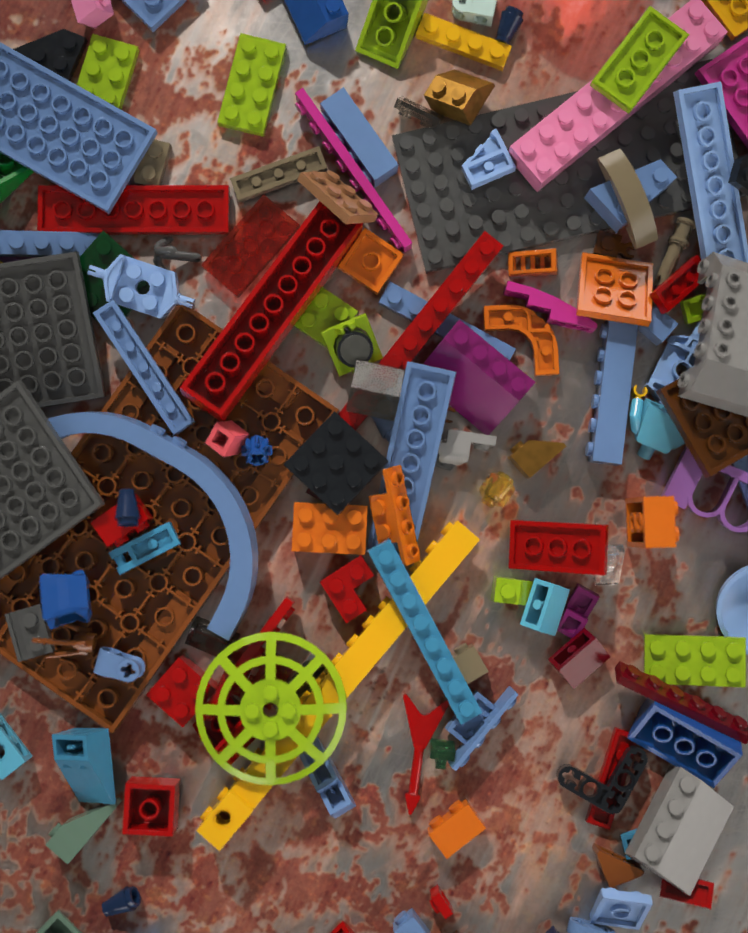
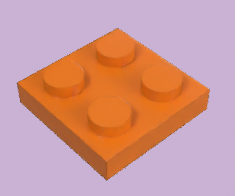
(371, 261)

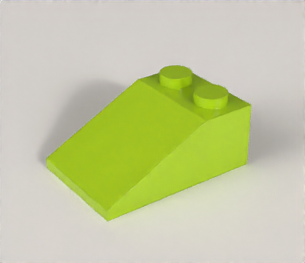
(390, 29)

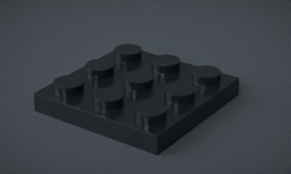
(336, 463)

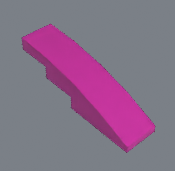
(557, 311)

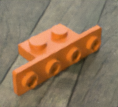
(393, 515)

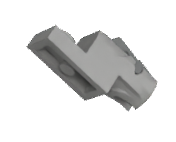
(457, 445)

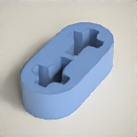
(580, 925)

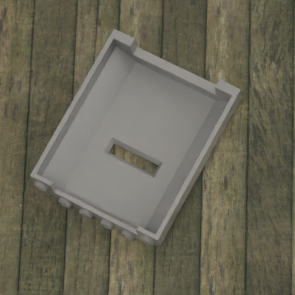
(722, 348)

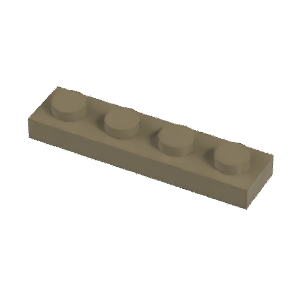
(277, 174)

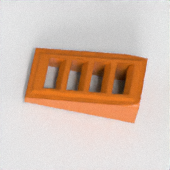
(532, 254)

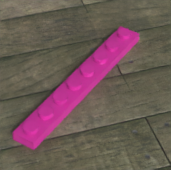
(347, 164)

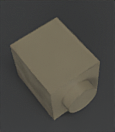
(469, 662)

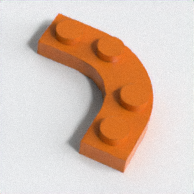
(533, 328)

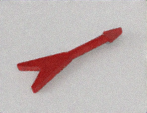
(422, 729)

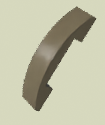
(630, 196)

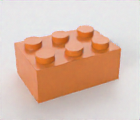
(651, 522)
(322, 531)

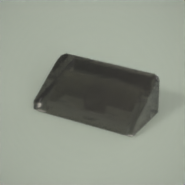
(206, 640)

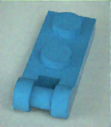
(145, 547)

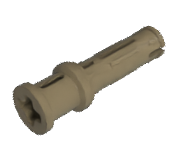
(677, 243)

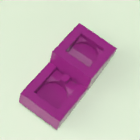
(577, 610)

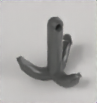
(170, 252)

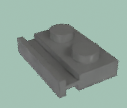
(25, 626)

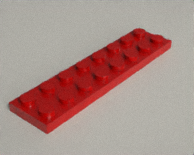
(139, 211)

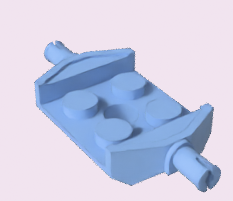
(126, 273)
(677, 351)

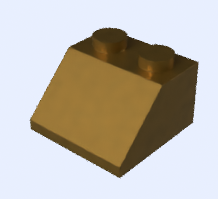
(458, 95)

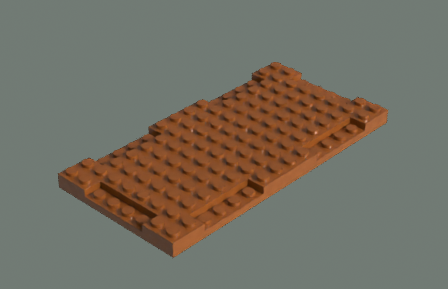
(156, 601)

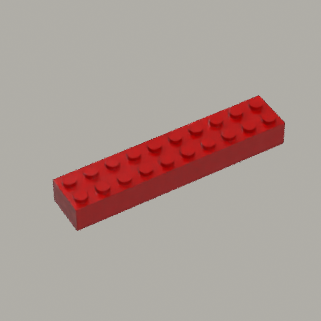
(269, 312)

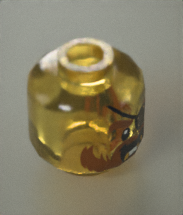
(497, 489)

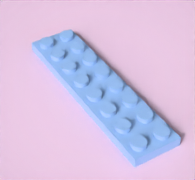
(708, 169)

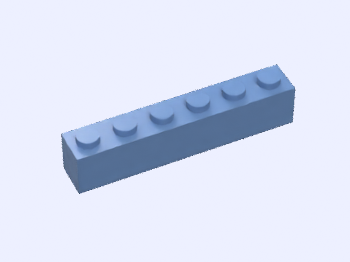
(612, 393)

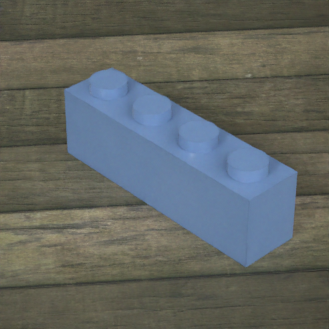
(359, 137)

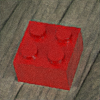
(178, 690)
(151, 806)

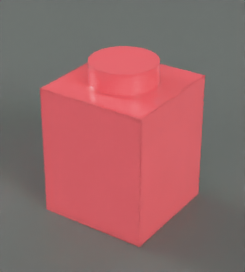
(227, 438)

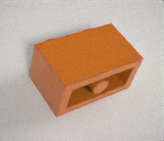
(455, 827)

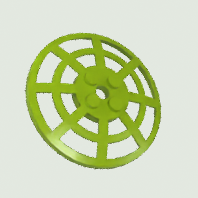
(271, 691)

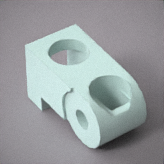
(474, 11)

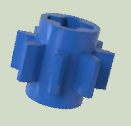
(256, 450)

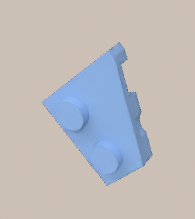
(488, 162)

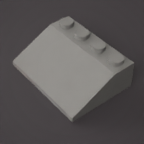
(680, 829)

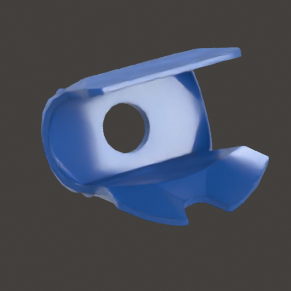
(65, 598)

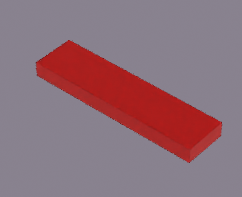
(617, 745)

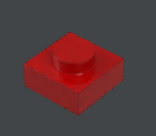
(440, 902)

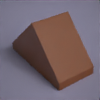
(615, 867)

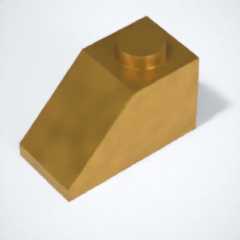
(534, 455)

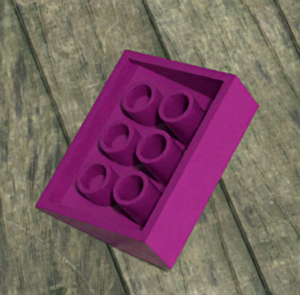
(485, 380)

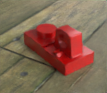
(700, 896)

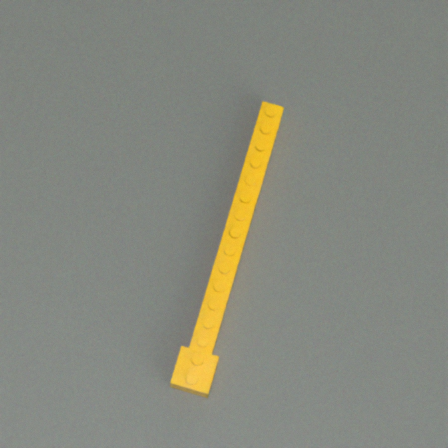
(352, 666)

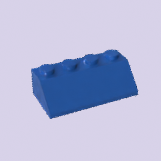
(317, 17)
(685, 742)

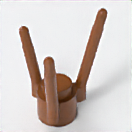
(83, 642)

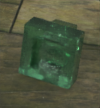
(442, 752)

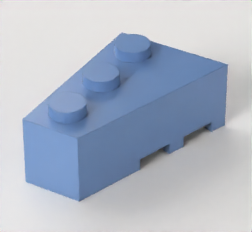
(654, 179)

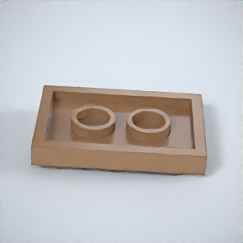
(338, 197)

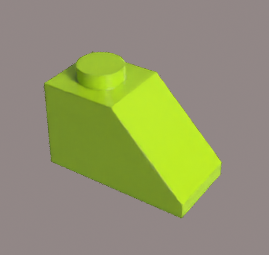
(510, 590)

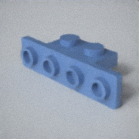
(473, 731)

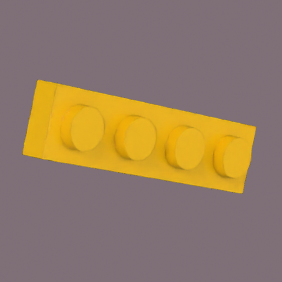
(463, 41)

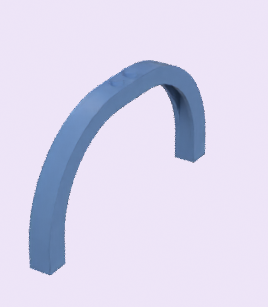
(211, 479)

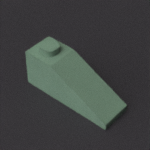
(76, 831)

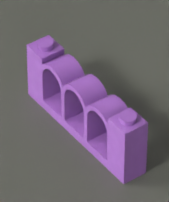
(685, 479)

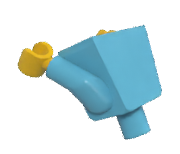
(652, 426)

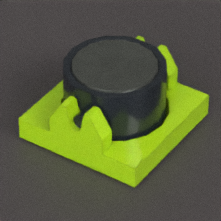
(351, 344)

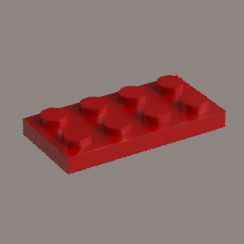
(558, 547)

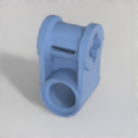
(115, 664)

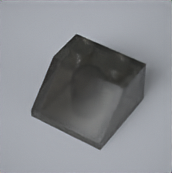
(375, 390)

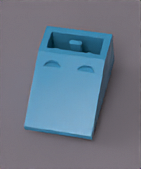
(86, 763)

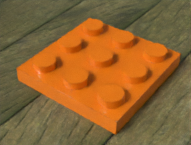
(615, 289)

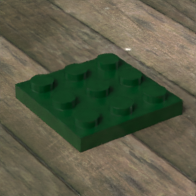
(102, 254)

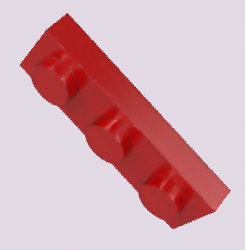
(676, 286)

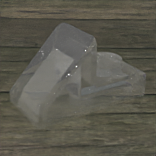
(614, 566)

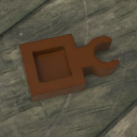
(610, 245)

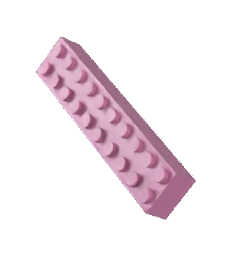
(591, 116)

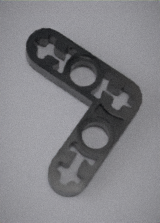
(605, 790)

